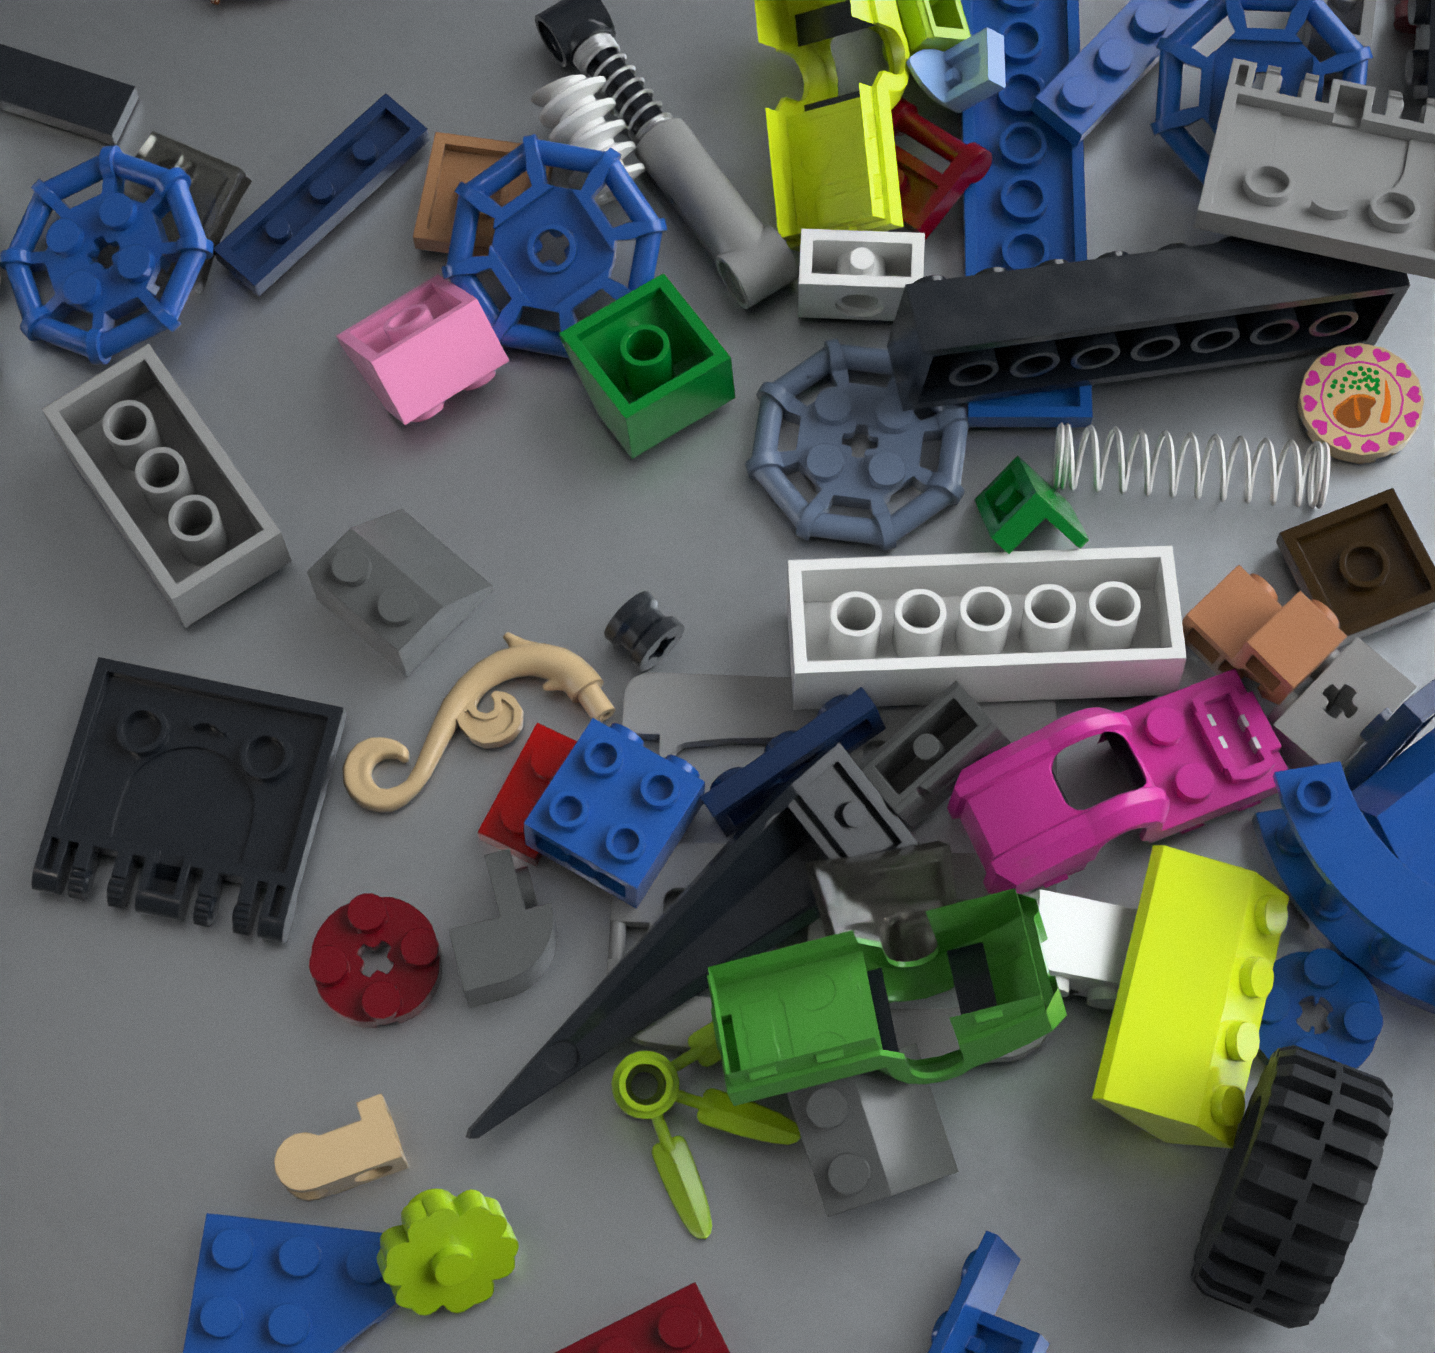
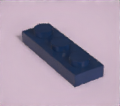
(741, 791)

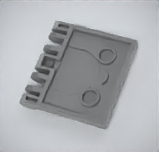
(1323, 172)

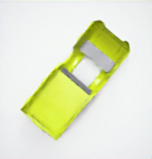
(829, 150)

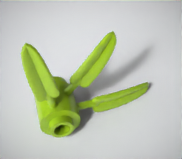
(714, 1110)

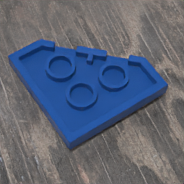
(284, 1287)

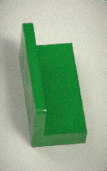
(1020, 502)

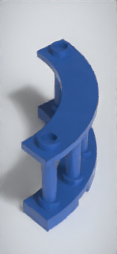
(1350, 883)

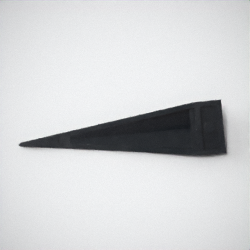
(732, 910)

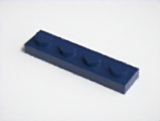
(321, 194)

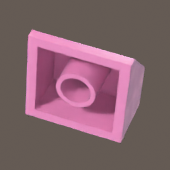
(424, 349)

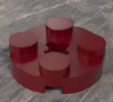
(368, 925)

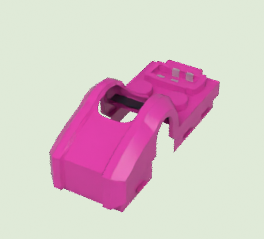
(1181, 753)

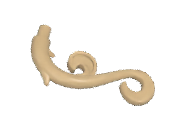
(459, 708)

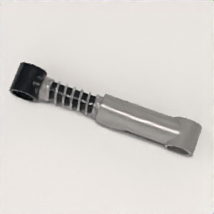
(747, 255)

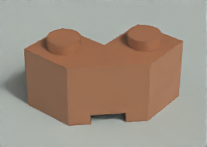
(1249, 631)

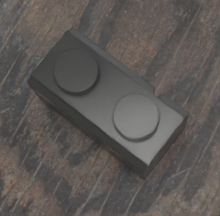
(925, 757)

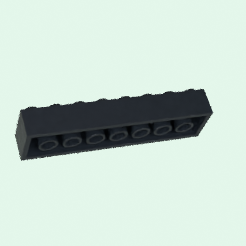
(1129, 318)

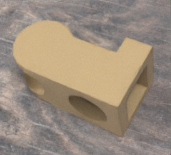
(343, 1158)

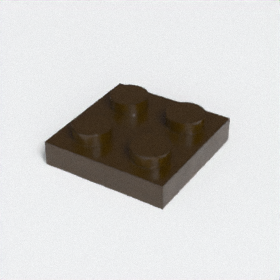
(1362, 564)

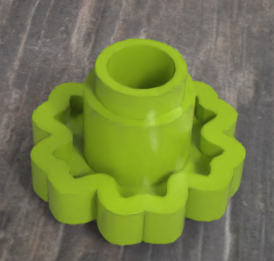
(447, 1251)

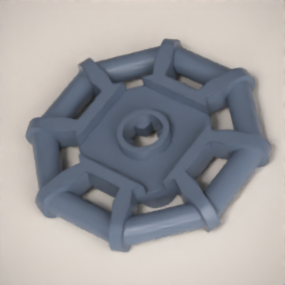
(829, 464)

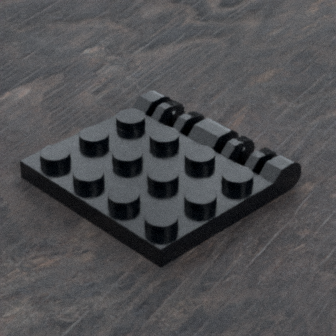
(190, 786)

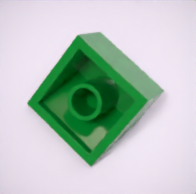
(649, 365)

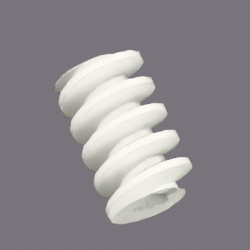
(580, 122)

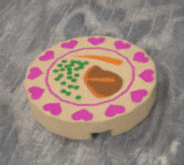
(1360, 402)

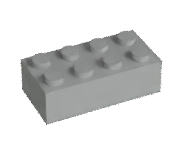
(167, 485)

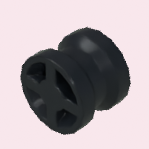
(644, 631)

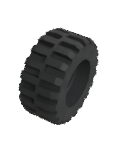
(1293, 1187)

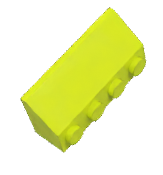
(1191, 998)

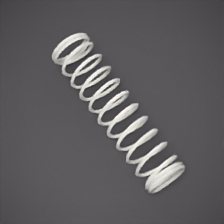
(1317, 455)

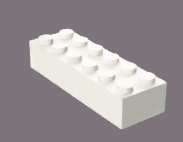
(990, 622)

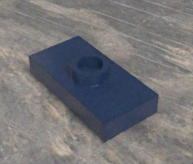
(1390, 735)

